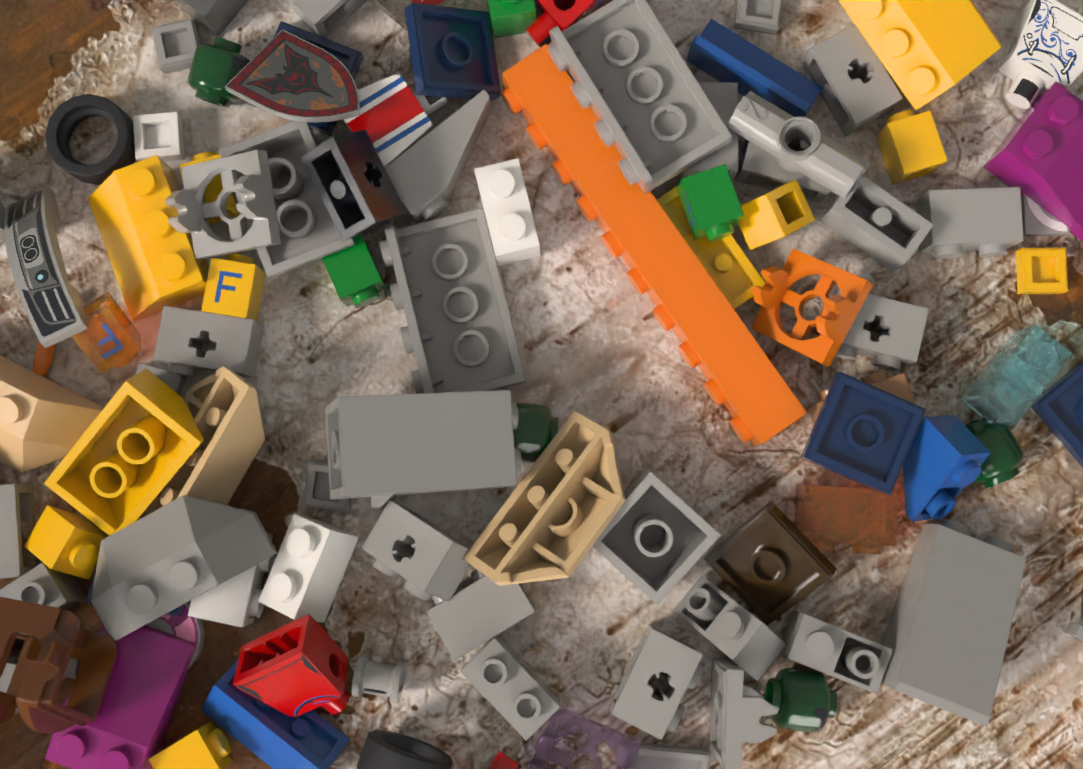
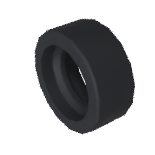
(65, 121)
(400, 751)

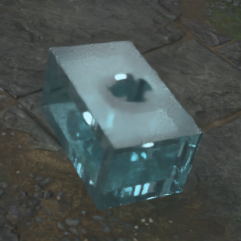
(1016, 376)

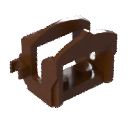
(50, 641)

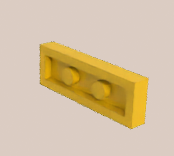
(720, 258)

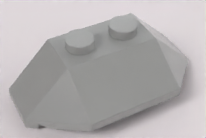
(173, 559)

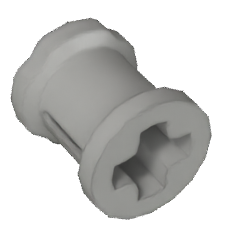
(378, 678)

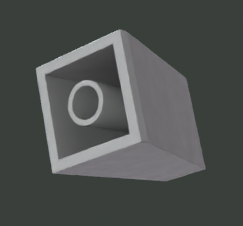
(421, 443)
(953, 620)

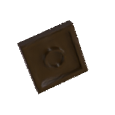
(770, 563)

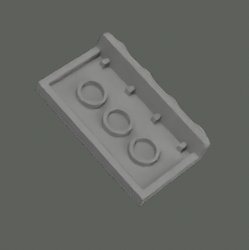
(639, 92)
(453, 305)

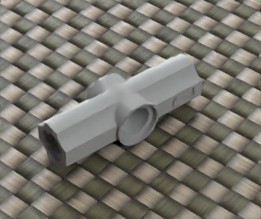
(823, 160)

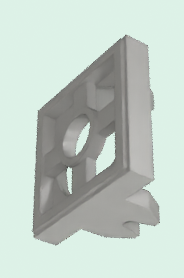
(256, 204)
(735, 713)

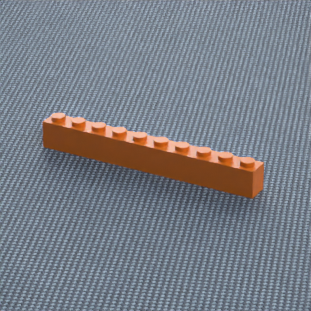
(653, 250)

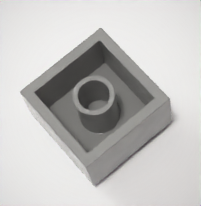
(655, 536)

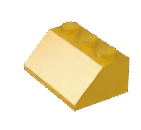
(924, 41)
(147, 254)
(127, 453)

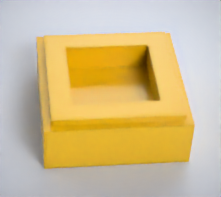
(1041, 271)

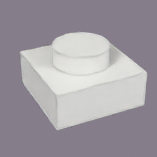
(159, 135)

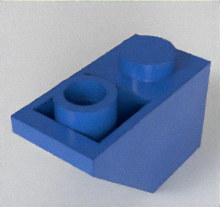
(939, 466)

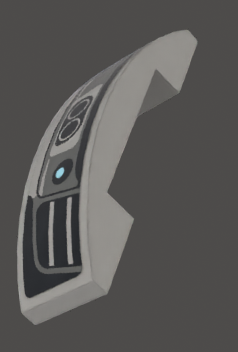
(39, 269)

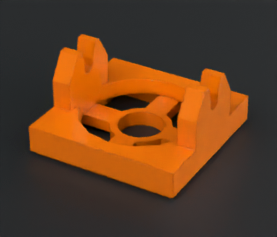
(835, 318)

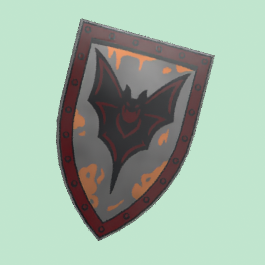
(297, 82)

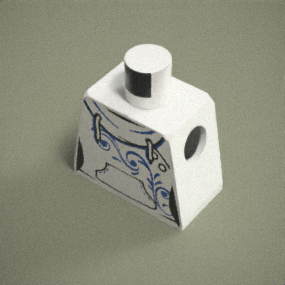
(1042, 50)

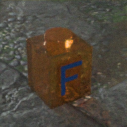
(110, 335)

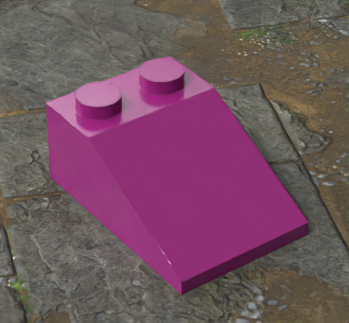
(1046, 156)
(134, 706)

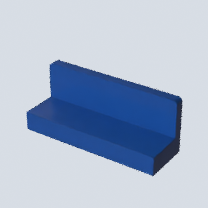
(736, 60)
(270, 734)

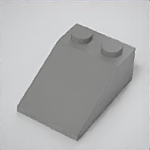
(302, 217)

